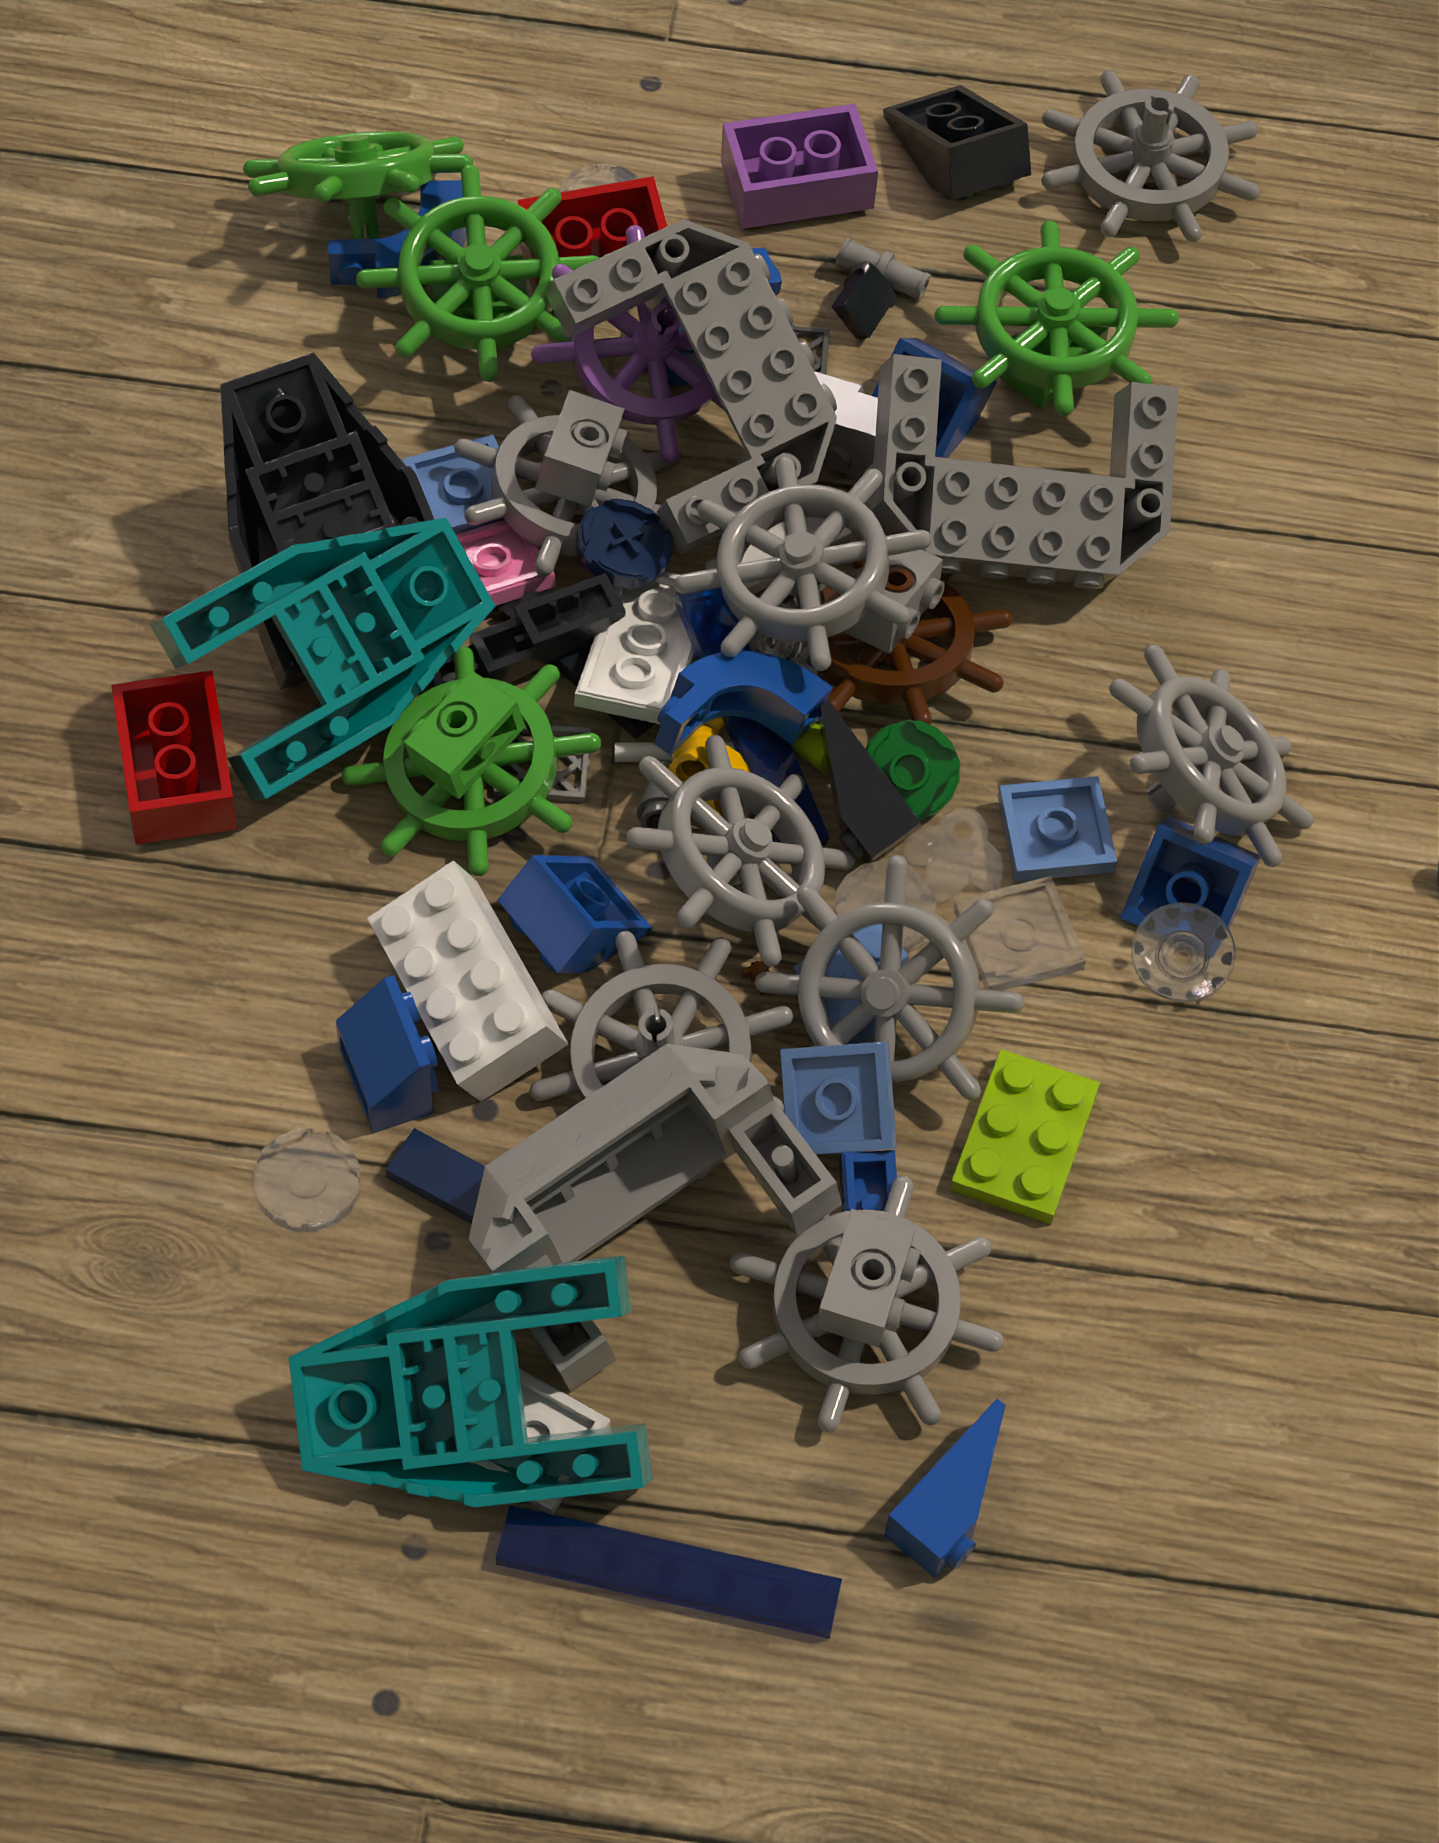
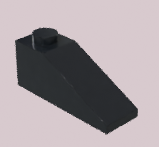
(864, 799)

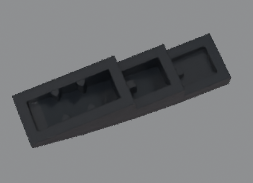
(541, 631)

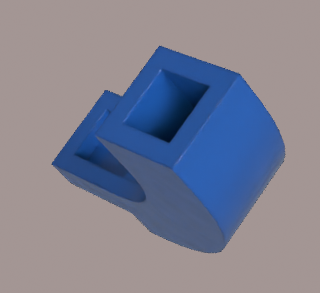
(353, 255)
(745, 686)

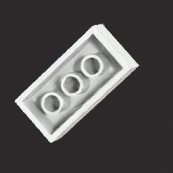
(467, 981)

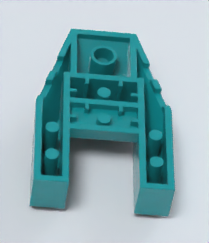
(363, 622)
(441, 1387)

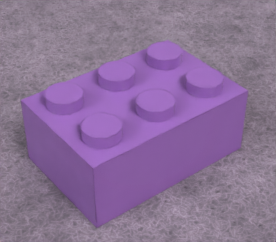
(798, 166)

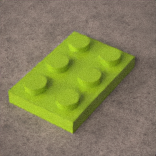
(1025, 1136)

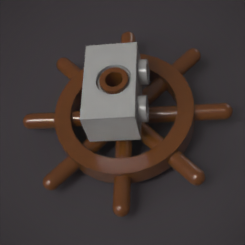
(920, 586)

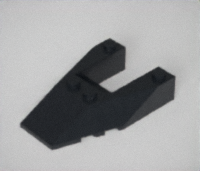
(305, 472)

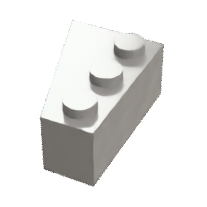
(855, 428)

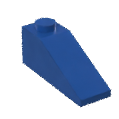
(942, 1510)

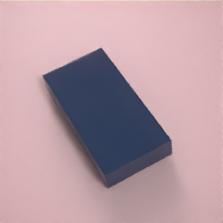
(437, 1174)

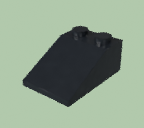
(962, 141)

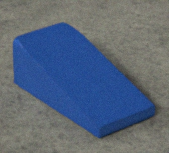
(866, 1179)

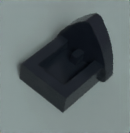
(864, 300)

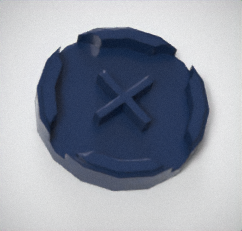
(624, 543)

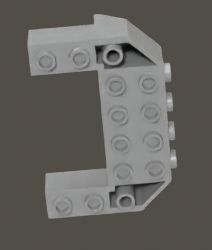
(741, 343)
(1020, 517)
(626, 1156)

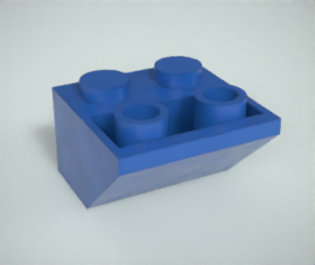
(387, 1056)

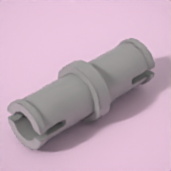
(899, 275)

